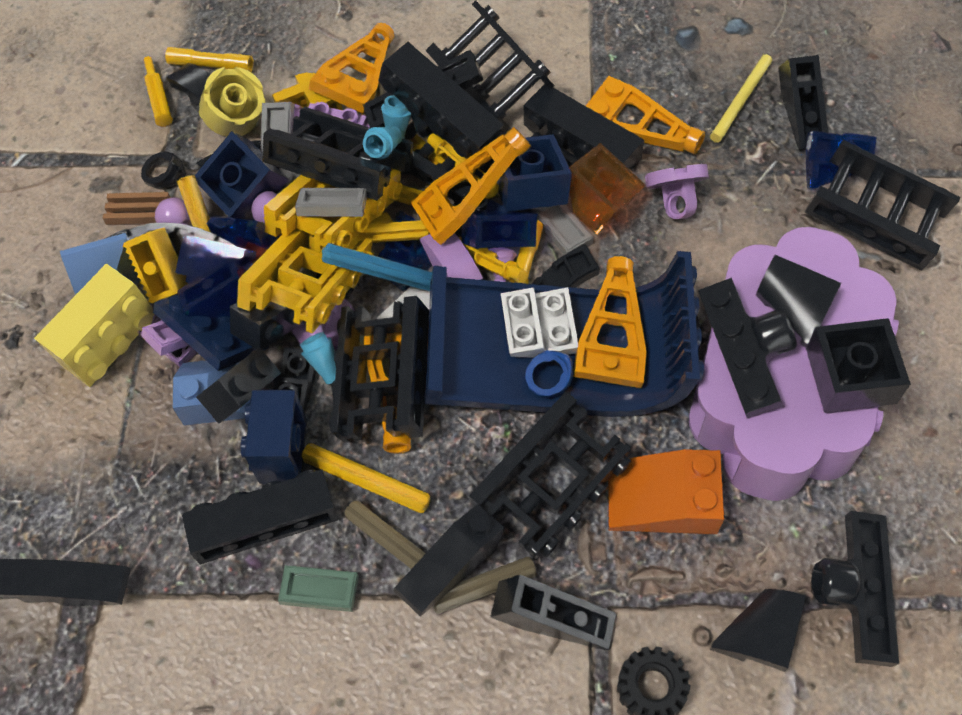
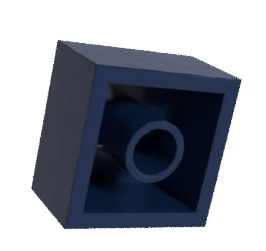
(237, 176)
(536, 177)
(274, 435)

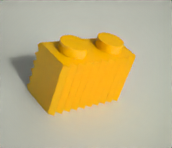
(155, 264)

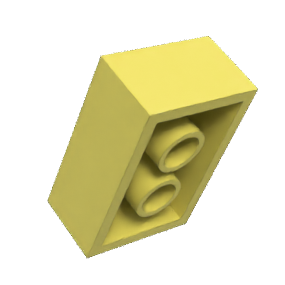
(96, 325)

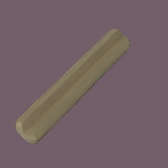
(383, 534)
(484, 584)

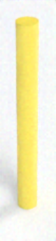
(741, 98)

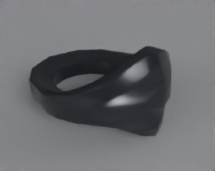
(169, 178)

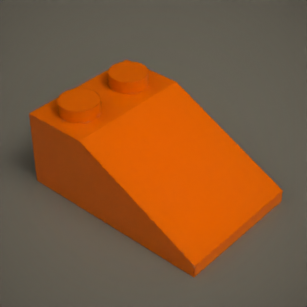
(668, 493)

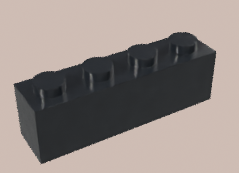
(438, 101)
(579, 127)
(259, 516)

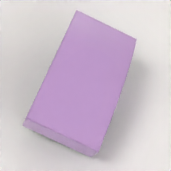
(451, 255)

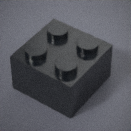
(857, 365)

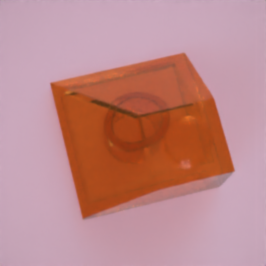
(601, 188)

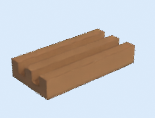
(134, 202)

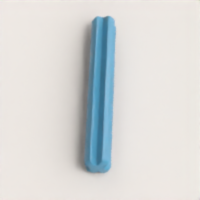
(376, 266)

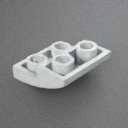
(539, 322)

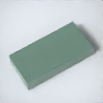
(318, 588)

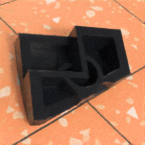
(799, 293)
(764, 629)

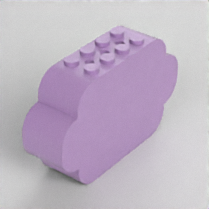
(784, 447)

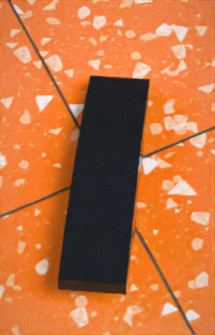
(63, 582)

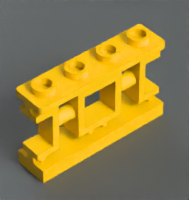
(282, 218)
(294, 289)

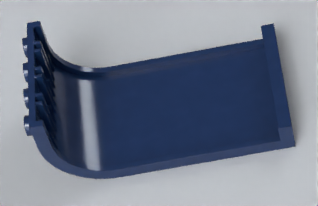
(473, 363)

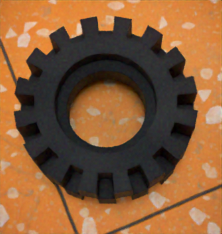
(657, 661)

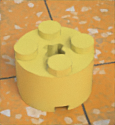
(231, 101)

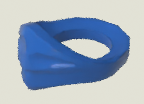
(565, 379)

